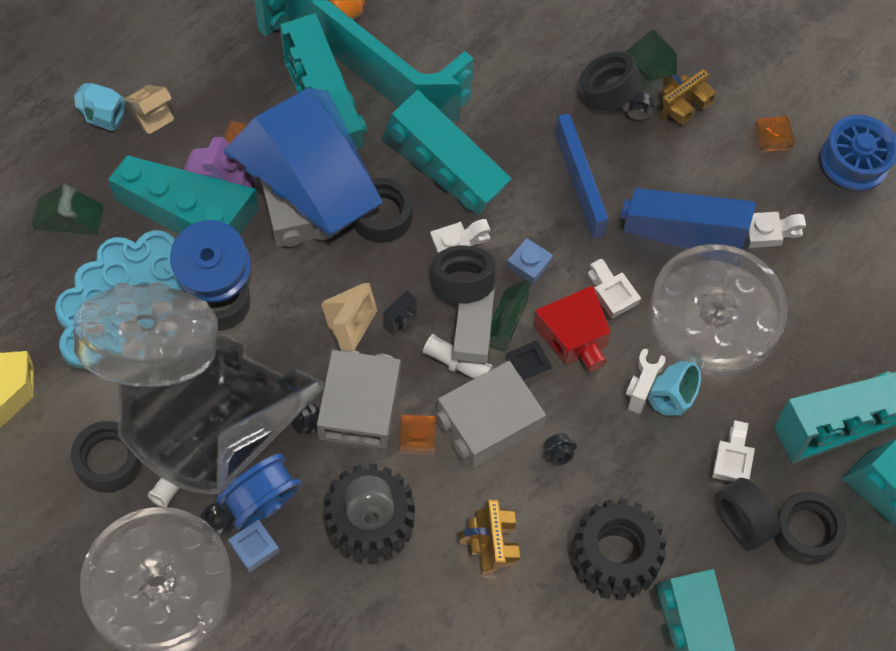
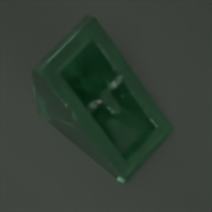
(67, 212)

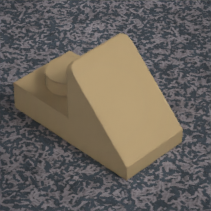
(150, 107)
(350, 315)

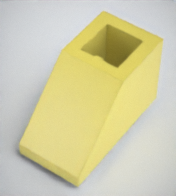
(15, 383)

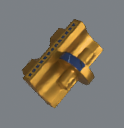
(681, 91)
(487, 538)

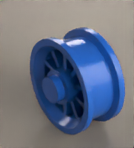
(859, 152)
(210, 261)
(259, 492)

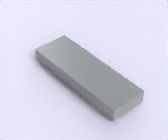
(473, 330)

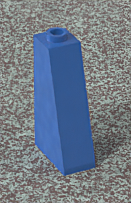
(687, 218)

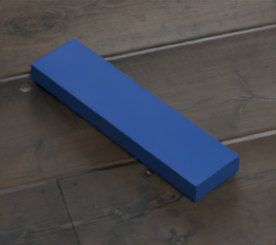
(581, 176)

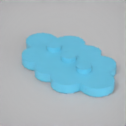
(116, 263)

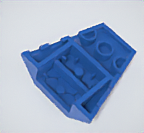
(309, 160)

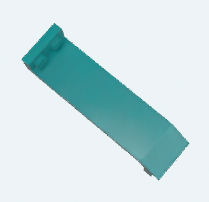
(372, 59)

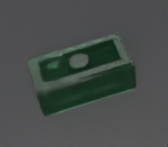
(654, 56)
(508, 315)

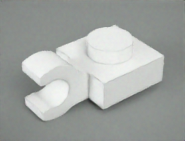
(769, 230)
(456, 235)
(613, 292)
(640, 387)
(732, 457)

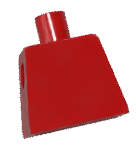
(575, 328)

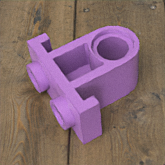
(216, 164)

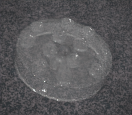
(725, 278)
(171, 348)
(149, 546)

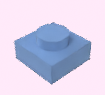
(529, 261)
(253, 546)

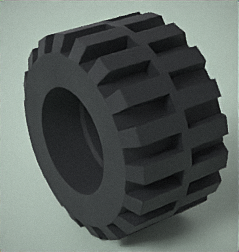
(623, 522)
(374, 542)

